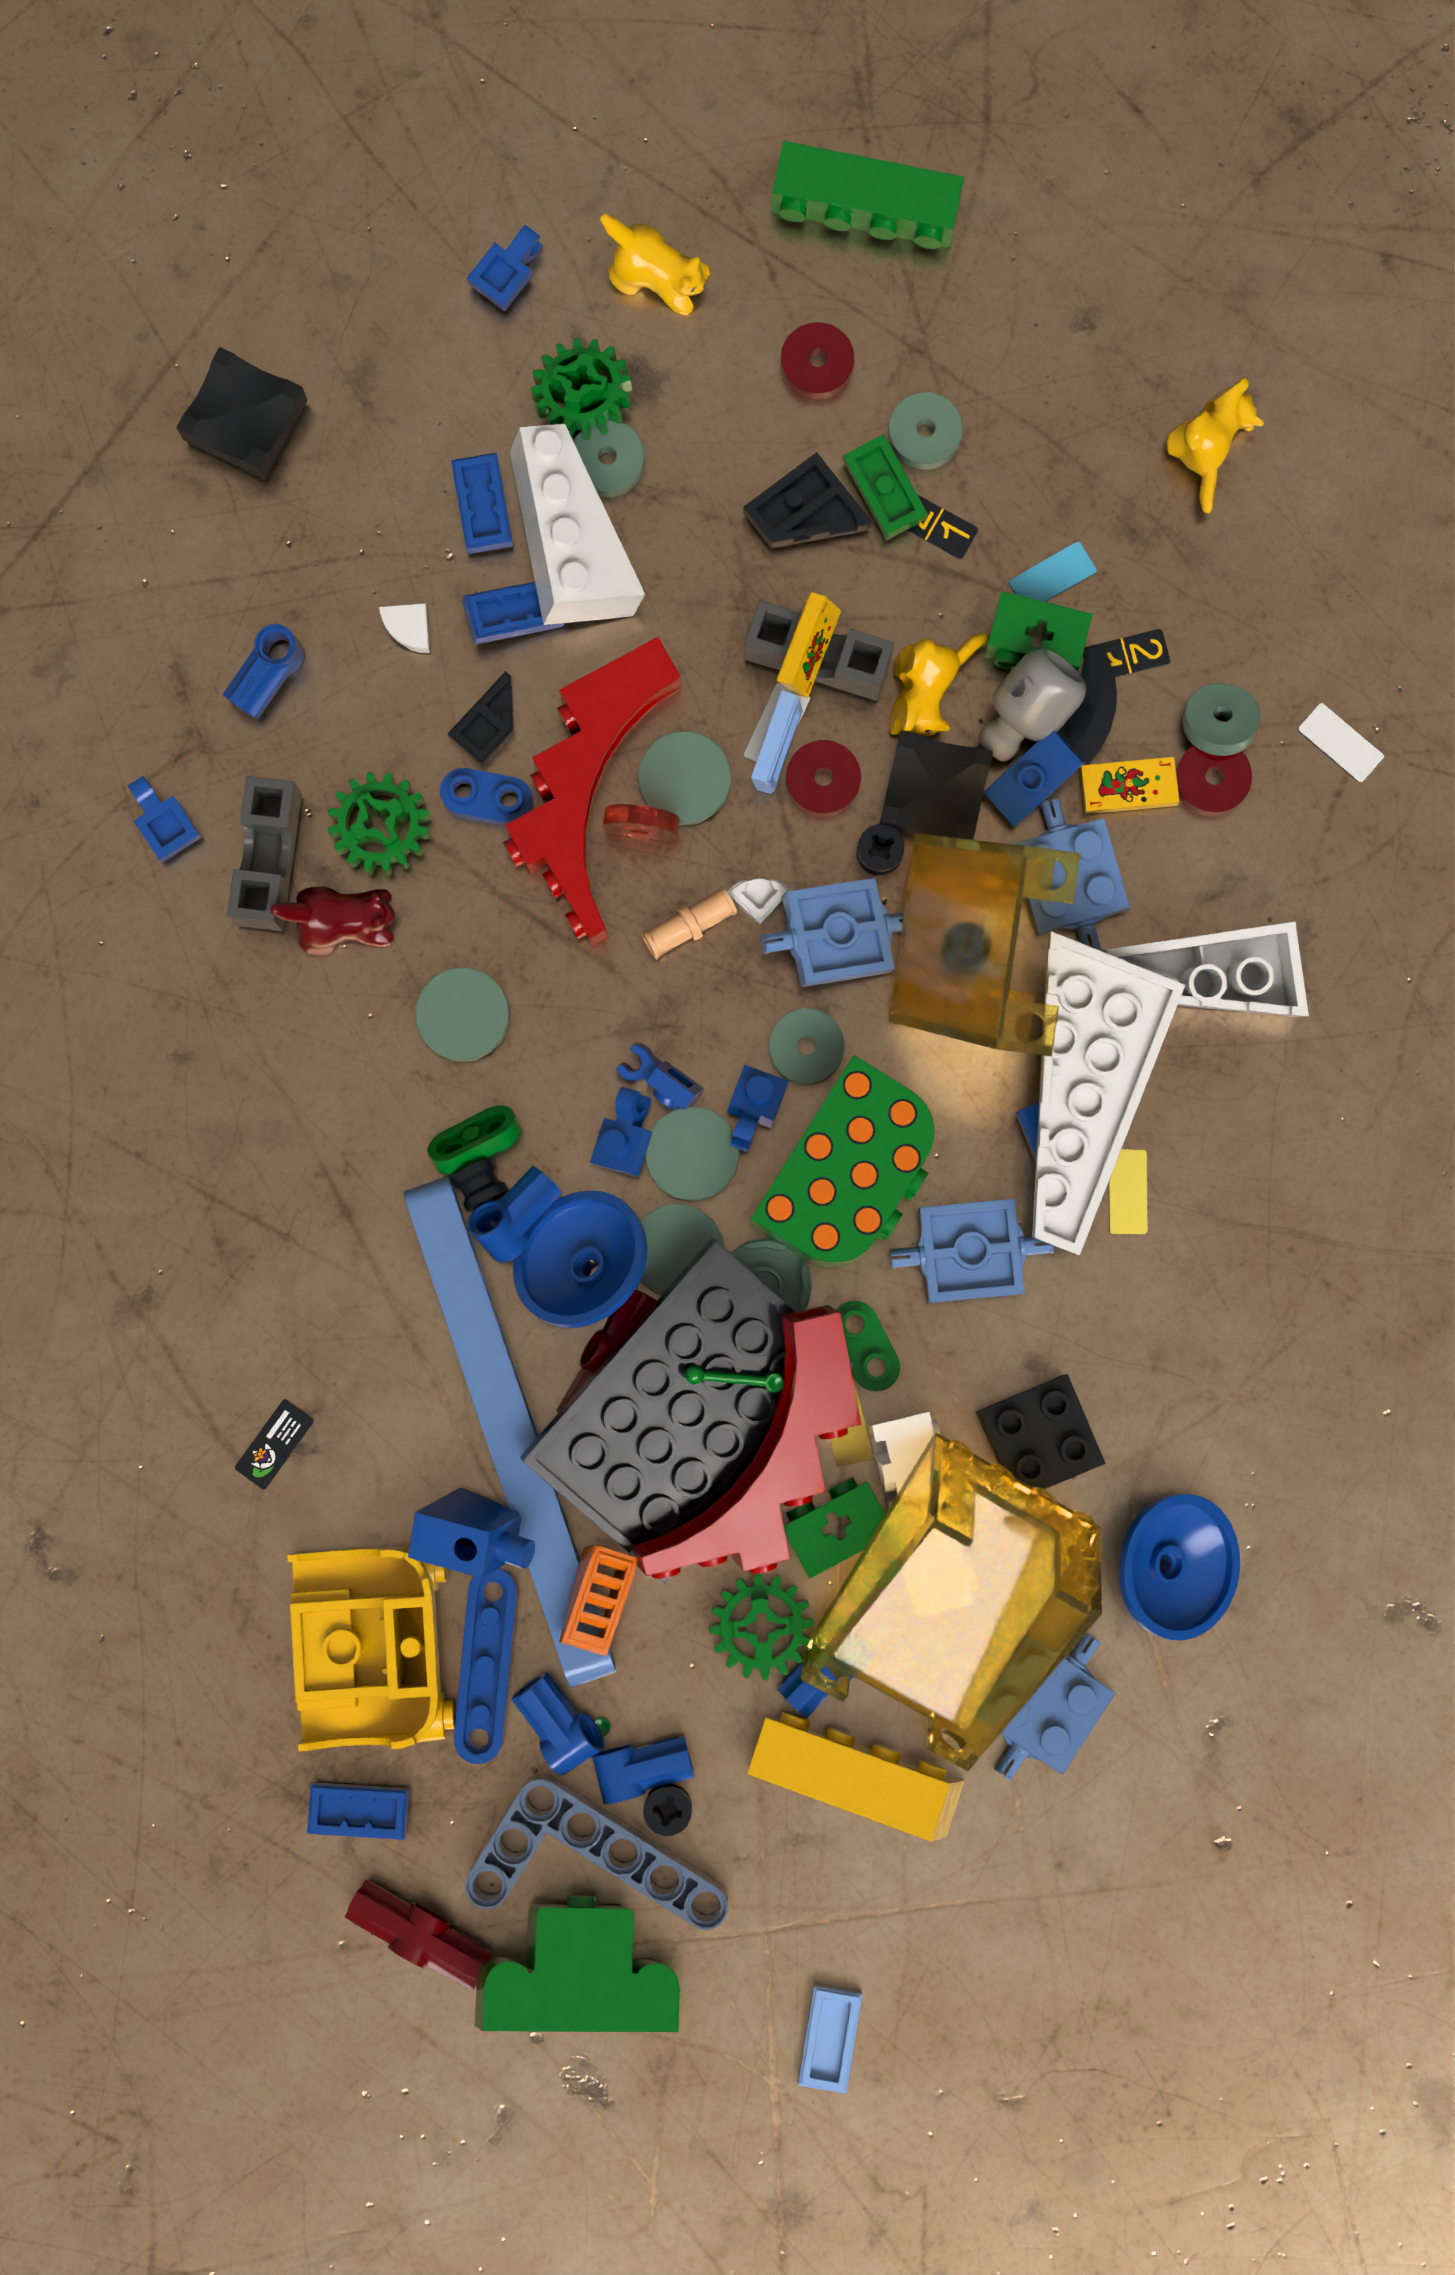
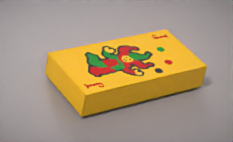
(809, 645)
(1129, 785)

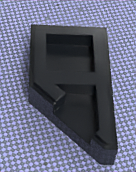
(487, 723)

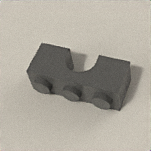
(851, 661)
(270, 832)

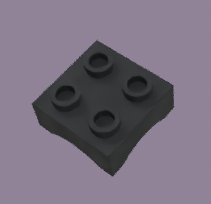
(242, 414)
(935, 787)
(1042, 1434)

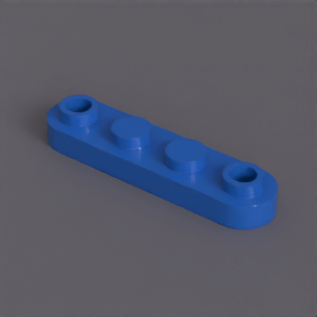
(485, 1667)

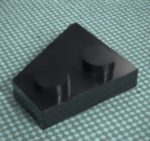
(806, 507)

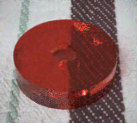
(641, 822)

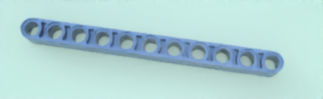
(502, 1412)

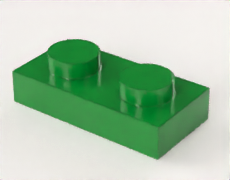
(885, 487)

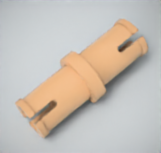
(689, 923)

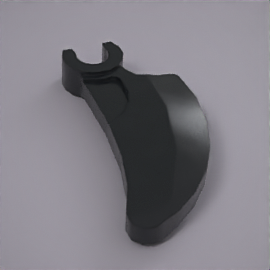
(1093, 719)

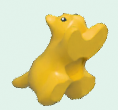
(649, 262)
(1207, 437)
(926, 674)

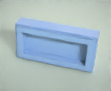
(777, 742)
(830, 2038)

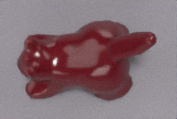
(329, 917)

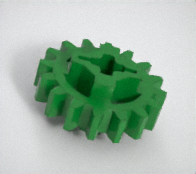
(577, 383)
(394, 813)
(763, 1647)

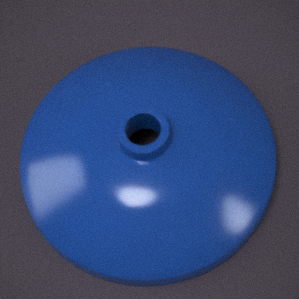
(566, 1245)
(1195, 1570)

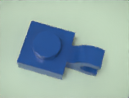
(503, 272)
(164, 823)
(670, 1084)
(755, 1103)
(624, 1142)

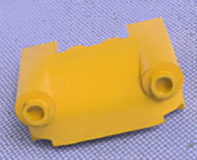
(367, 1649)

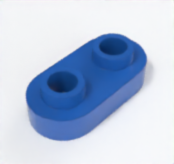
(486, 795)

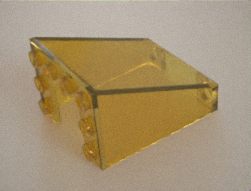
(963, 940)
(962, 1599)

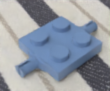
(1099, 880)
(836, 932)
(970, 1251)
(1058, 1714)

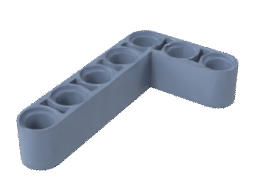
(596, 1849)

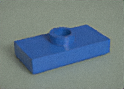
(482, 503)
(504, 613)
(1034, 777)
(358, 1811)

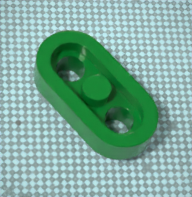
(474, 1139)
(869, 1344)

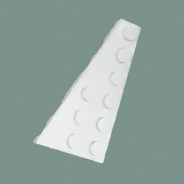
(1090, 1088)

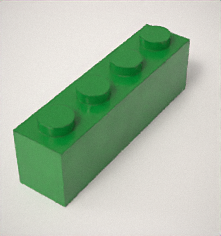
(866, 195)

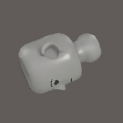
(1032, 702)

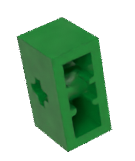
(1018, 617)
(821, 1551)

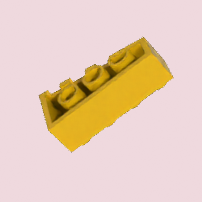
(856, 1778)

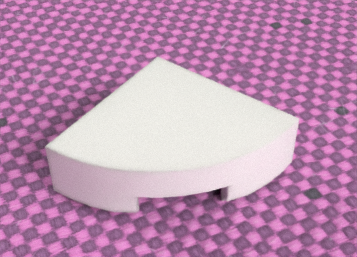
(408, 625)
(758, 897)

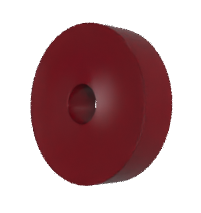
(811, 341)
(829, 758)
(1208, 798)

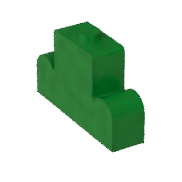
(578, 1977)

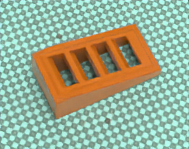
(613, 1605)

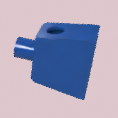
(469, 1535)

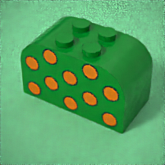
(849, 1170)

